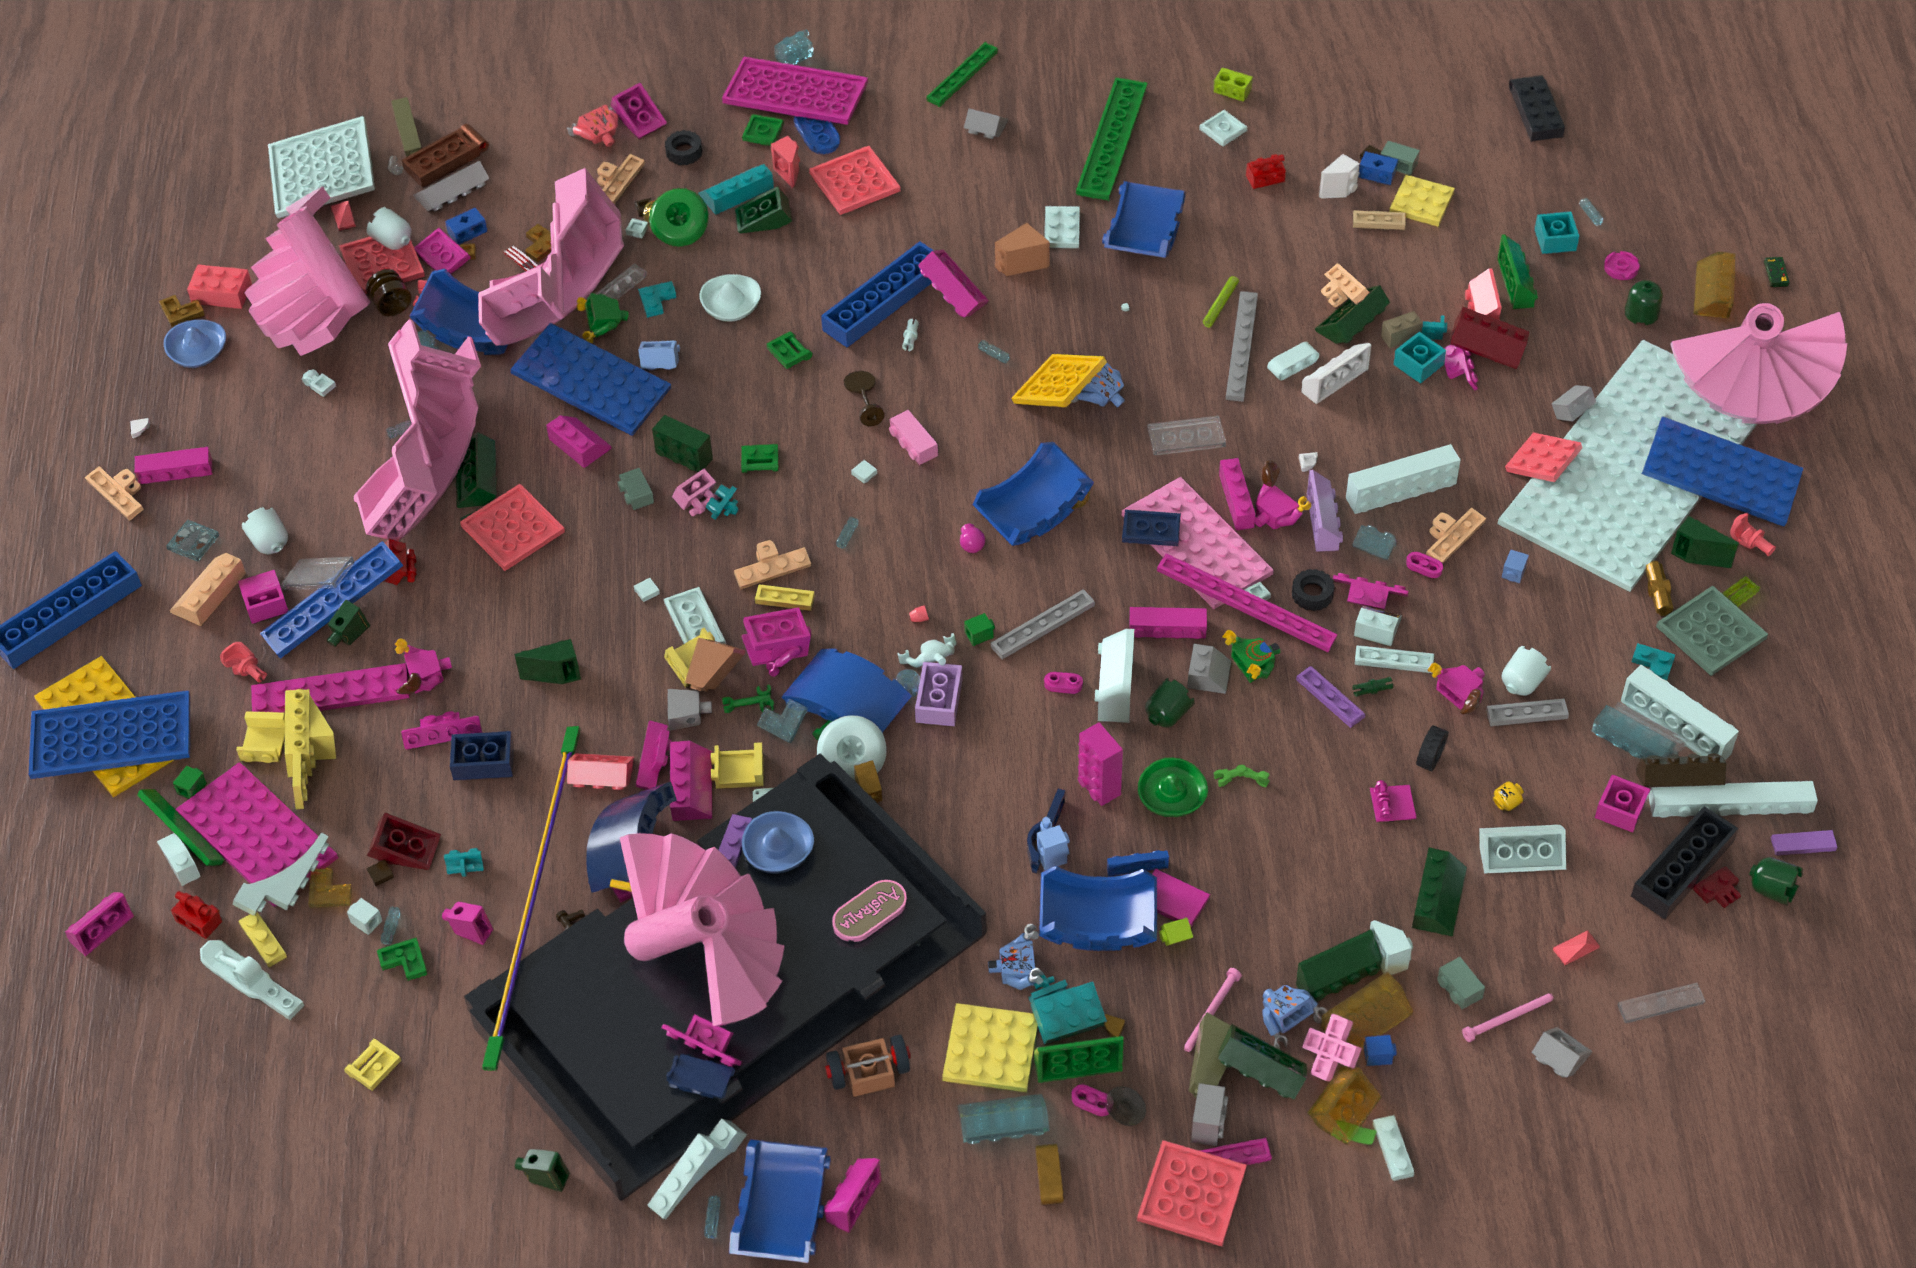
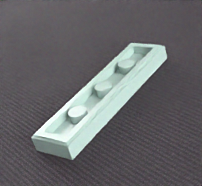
(1393, 659)

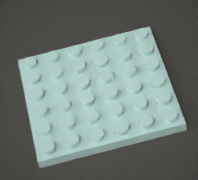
(325, 157)

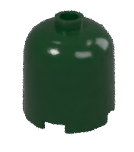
(1644, 302)
(1168, 704)
(1776, 879)

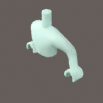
(931, 652)

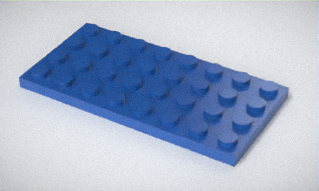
(591, 379)
(1723, 471)
(109, 734)

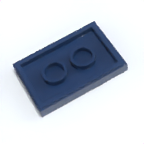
(1151, 527)

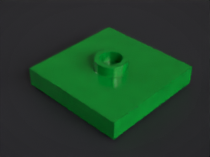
(762, 130)

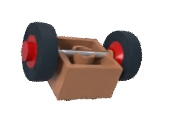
(868, 1065)

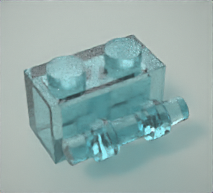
(794, 48)

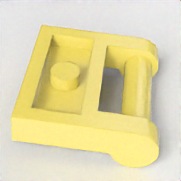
(376, 1068)

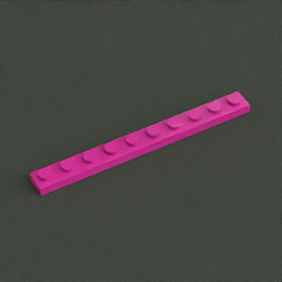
(1247, 602)

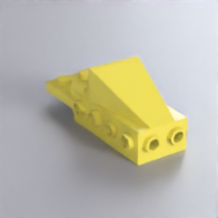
(306, 740)

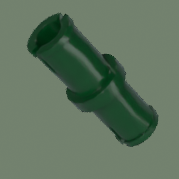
(1372, 686)

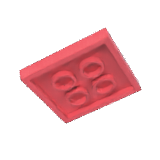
(1543, 457)

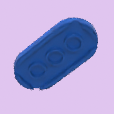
(818, 133)

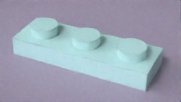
(1393, 1148)

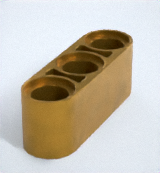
(1049, 1174)

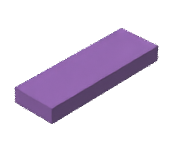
(1804, 842)

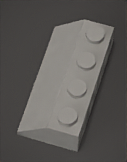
(452, 186)

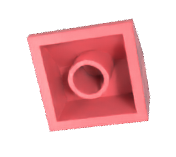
(786, 159)

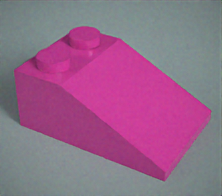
(637, 111)

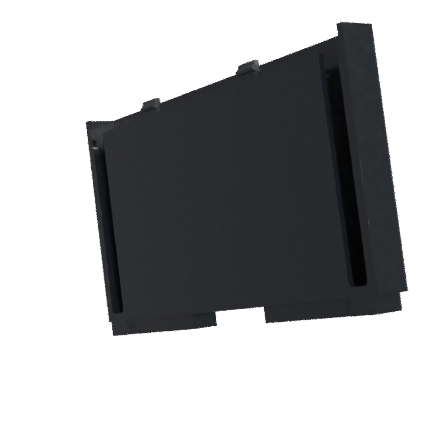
(592, 1016)

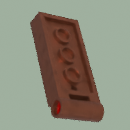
(445, 155)

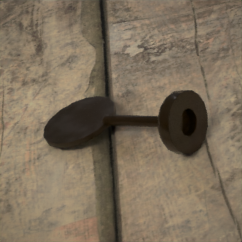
(861, 383)

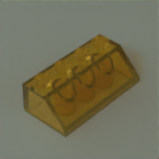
(1715, 285)
(1372, 1009)

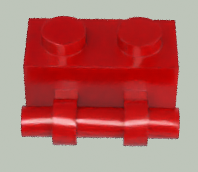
(1266, 171)
(399, 551)
(196, 914)

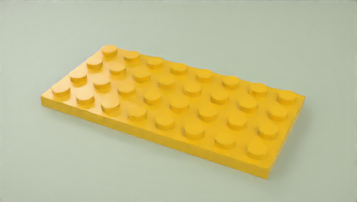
(96, 684)

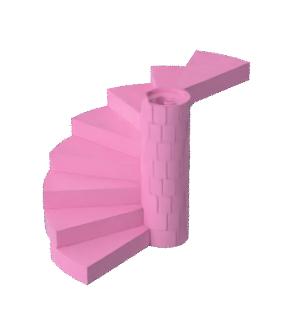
(303, 284)
(1763, 372)
(699, 897)

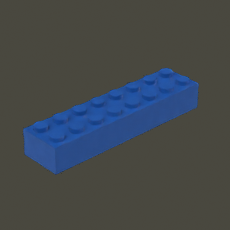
(877, 297)
(66, 609)

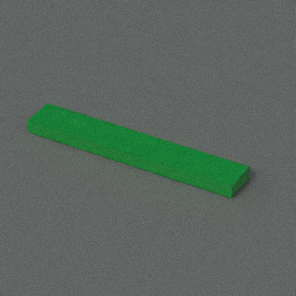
(962, 74)
(180, 827)

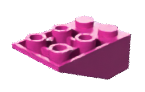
(263, 596)

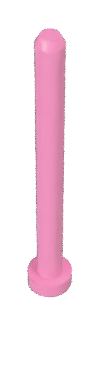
(1233, 975)
(1470, 1033)

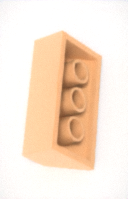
(209, 589)

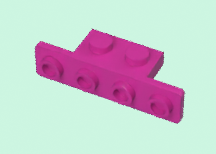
(1458, 362)
(1368, 593)
(439, 729)
(653, 755)
(705, 1035)

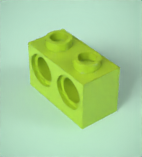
(1233, 84)

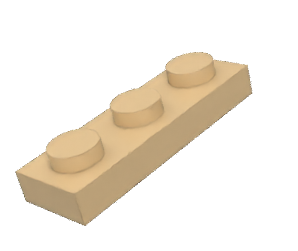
(1379, 220)

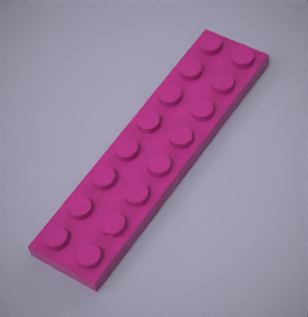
(335, 689)

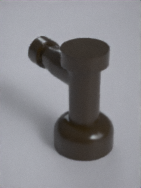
(566, 919)

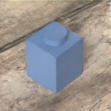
(1515, 566)

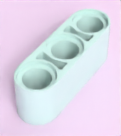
(1293, 360)

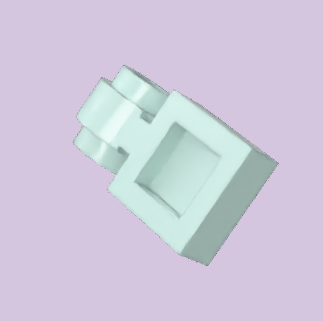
(320, 384)

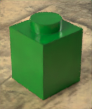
(979, 629)
(189, 782)

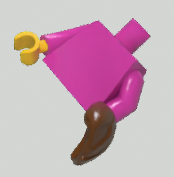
(1274, 505)
(422, 667)
(1460, 685)

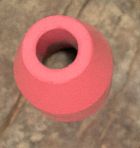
(919, 614)

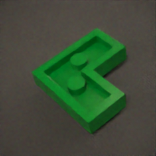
(406, 954)

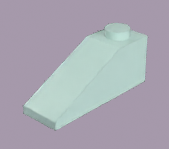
(179, 859)

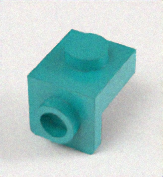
(1435, 330)

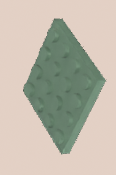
(1712, 630)

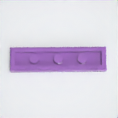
(1330, 696)

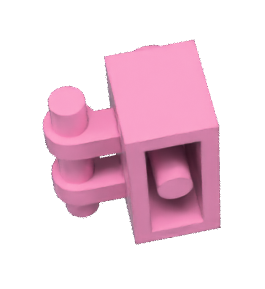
(693, 490)

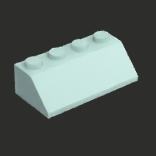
(1523, 848)

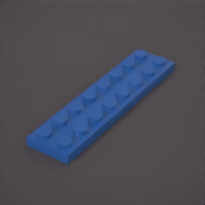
(323, 603)

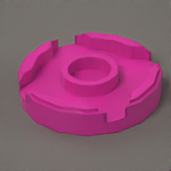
(1621, 265)

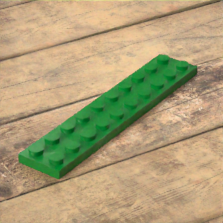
(1111, 139)

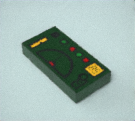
(1776, 272)

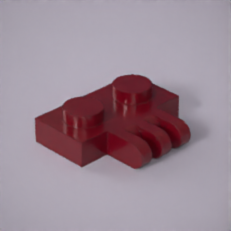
(1719, 887)

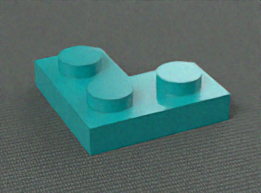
(653, 295)
(1657, 660)

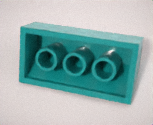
(738, 189)

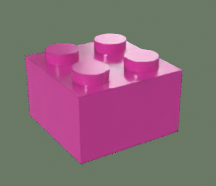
(1622, 803)

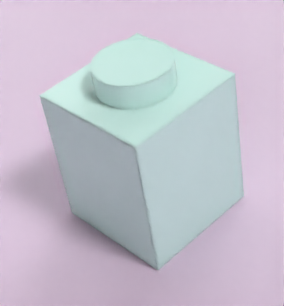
(364, 916)

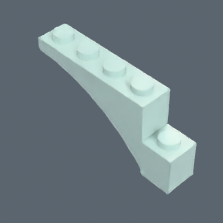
(281, 887)
(694, 1164)

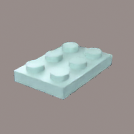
(1062, 226)

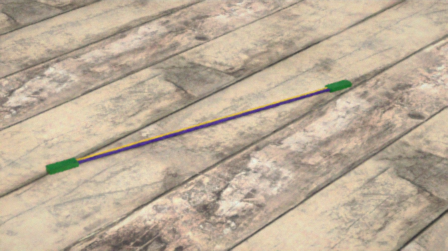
(496, 1041)

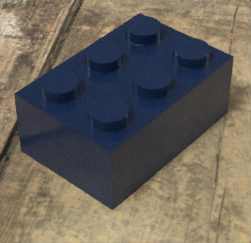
(482, 755)

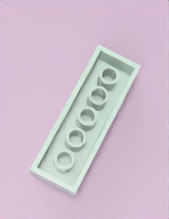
(1402, 479)
(1678, 713)

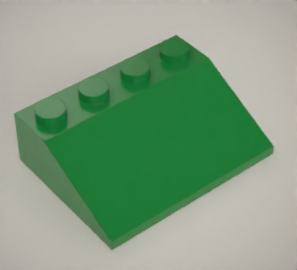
(1079, 1059)

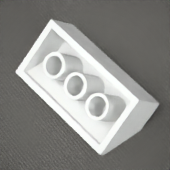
(1337, 373)

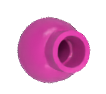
(971, 538)

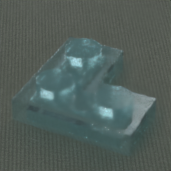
(784, 725)

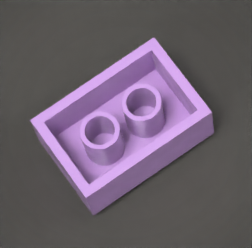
(938, 694)

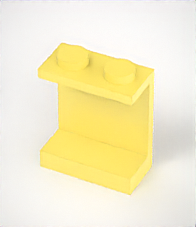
(681, 657)
(263, 737)

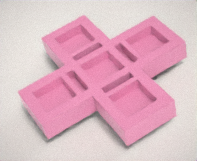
(1331, 1048)

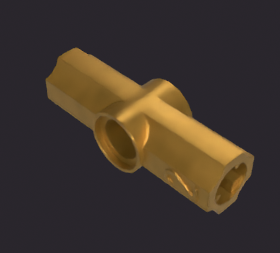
(1659, 588)

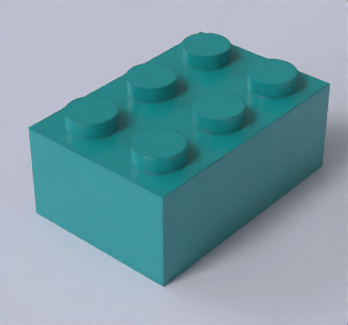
(1068, 1013)

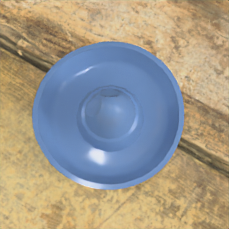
(195, 343)
(777, 842)

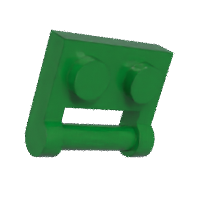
(785, 353)
(759, 457)

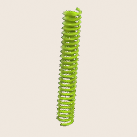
(1218, 300)

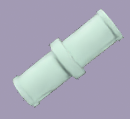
(910, 334)

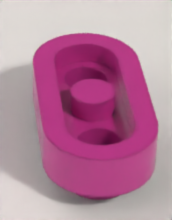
(1424, 565)
(1063, 682)
(1093, 1099)

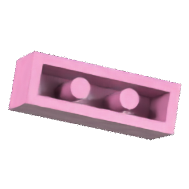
(913, 437)

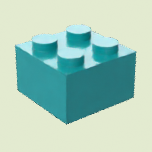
(1556, 232)
(1419, 357)

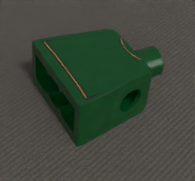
(347, 624)
(544, 1169)

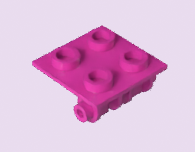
(1392, 802)

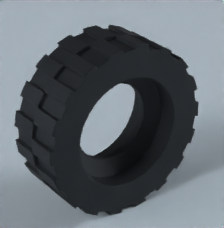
(683, 138)
(1318, 578)
(1432, 748)

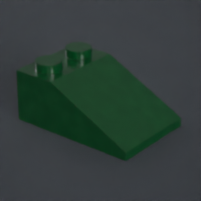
(764, 212)

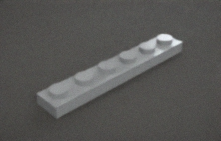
(1042, 624)

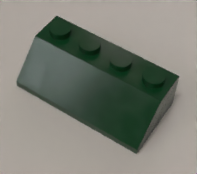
(1352, 317)
(477, 473)
(1439, 893)
(1339, 966)
(1263, 1062)

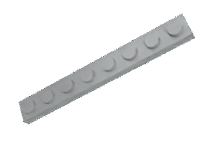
(1241, 346)

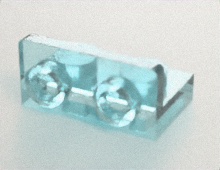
(1374, 542)

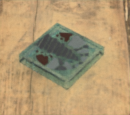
(192, 540)

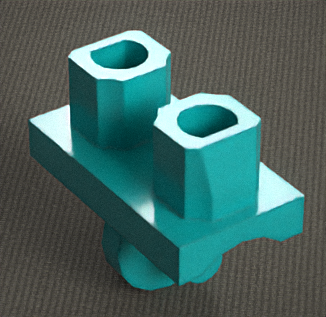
(717, 507)
(463, 862)
(1046, 989)

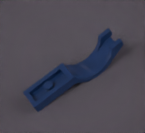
(1053, 814)

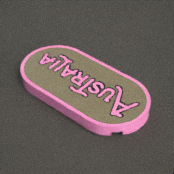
(869, 910)

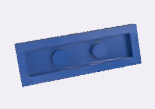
(1129, 864)

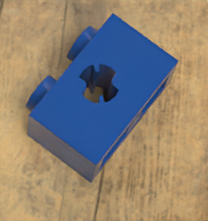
(1378, 168)
(466, 226)

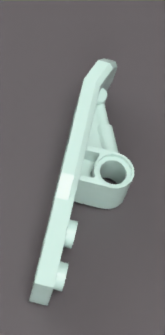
(248, 977)

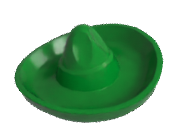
(679, 217)
(1172, 787)

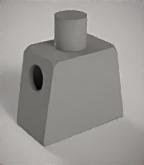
(685, 708)

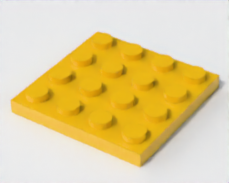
(1059, 380)

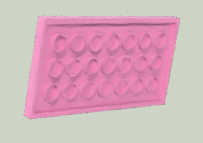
(1205, 538)

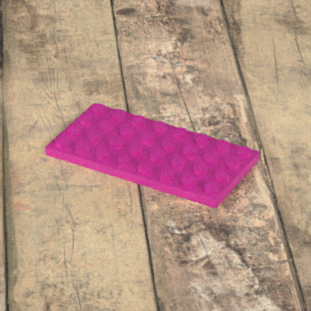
(795, 90)
(250, 826)

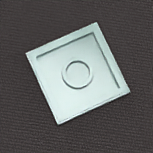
(1223, 128)

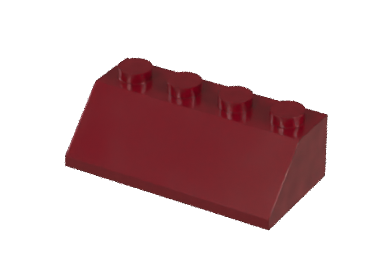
(1489, 337)

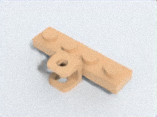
(618, 180)
(1342, 286)
(117, 490)
(1453, 534)
(771, 565)

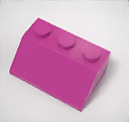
(576, 440)
(99, 923)
(853, 1193)

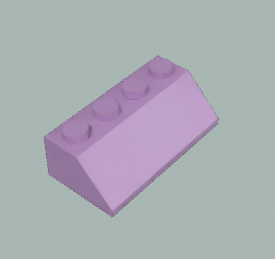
(1323, 513)

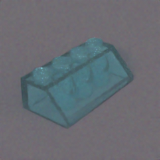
(1003, 1118)

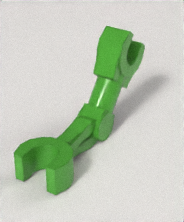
(1241, 770)

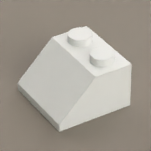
(1339, 178)

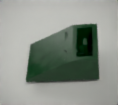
(1703, 545)
(549, 663)

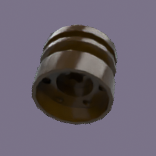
(388, 292)

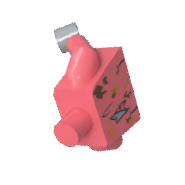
(596, 126)

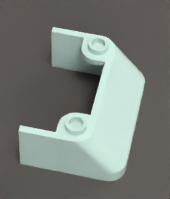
(1115, 677)

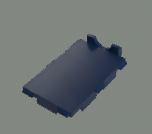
(700, 1076)

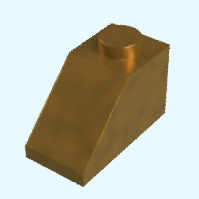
(868, 780)

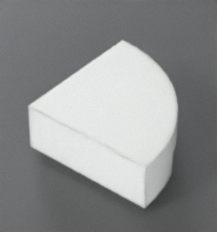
(139, 426)
(1307, 461)

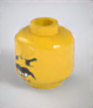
(1508, 796)

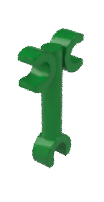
(762, 698)

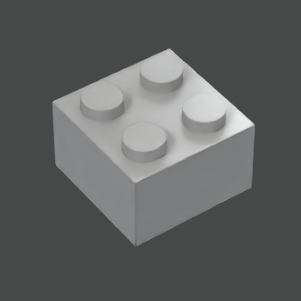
(1209, 1114)

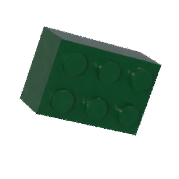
(682, 444)

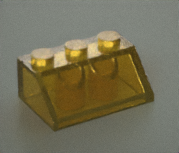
(1345, 1104)

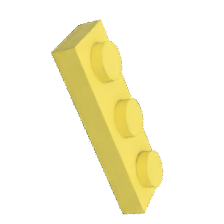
(784, 597)
(262, 939)

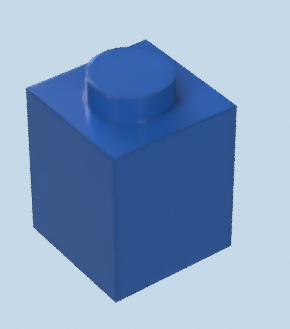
(1379, 1050)

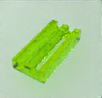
(1746, 596)

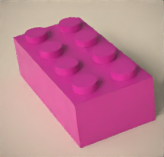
(1100, 764)

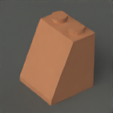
(1022, 251)
(711, 664)

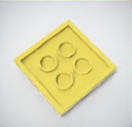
(1422, 200)

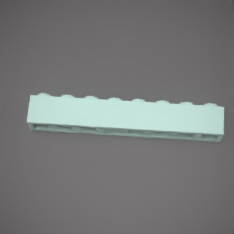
(1734, 799)

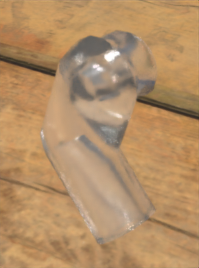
(393, 167)

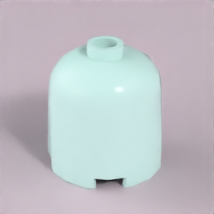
(389, 229)
(266, 530)
(1525, 671)

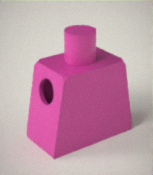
(469, 921)

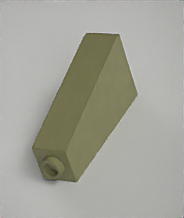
(406, 126)
(1206, 1065)

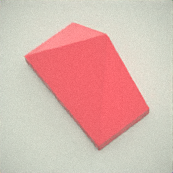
(343, 215)
(1576, 947)

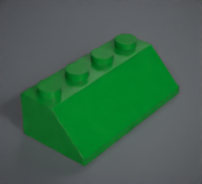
(1516, 274)

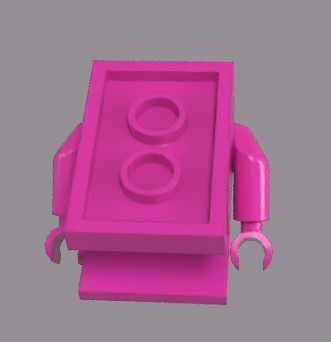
(776, 638)

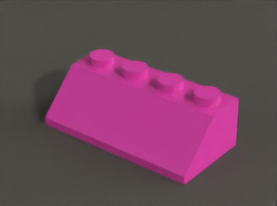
(952, 283)
(691, 781)

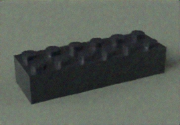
(1684, 862)

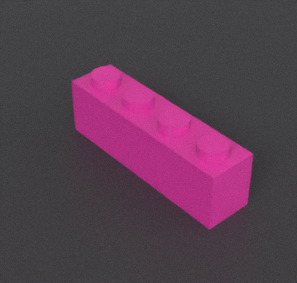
(173, 465)
(1237, 494)
(1168, 622)

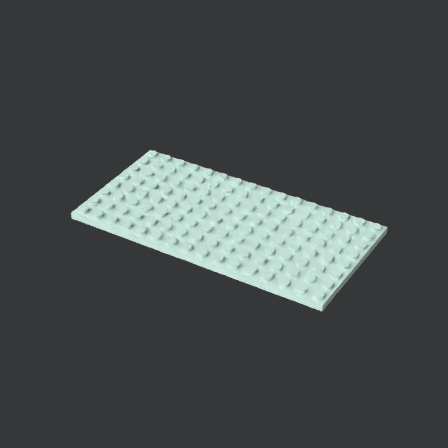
(1602, 505)

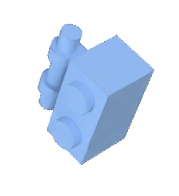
(659, 354)
(1052, 845)

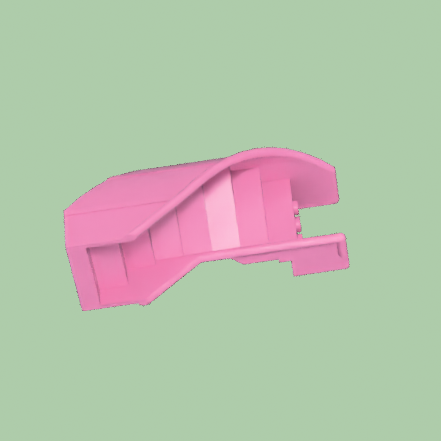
(583, 246)
(433, 447)

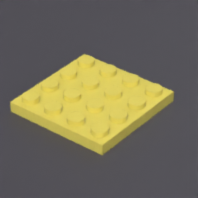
(990, 1048)

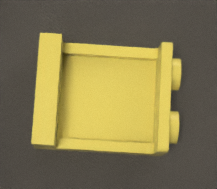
(738, 768)

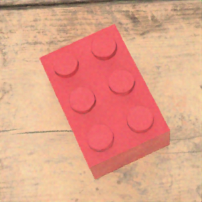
(219, 286)

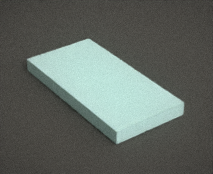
(692, 614)

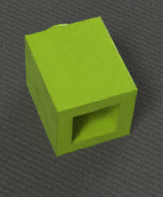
(1175, 932)

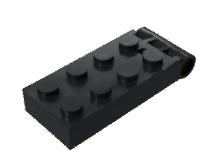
(1537, 108)

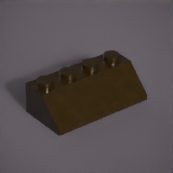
(1682, 771)

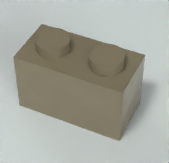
(1400, 329)

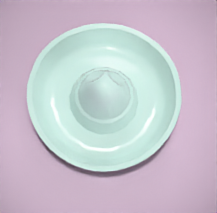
(730, 297)
(852, 742)

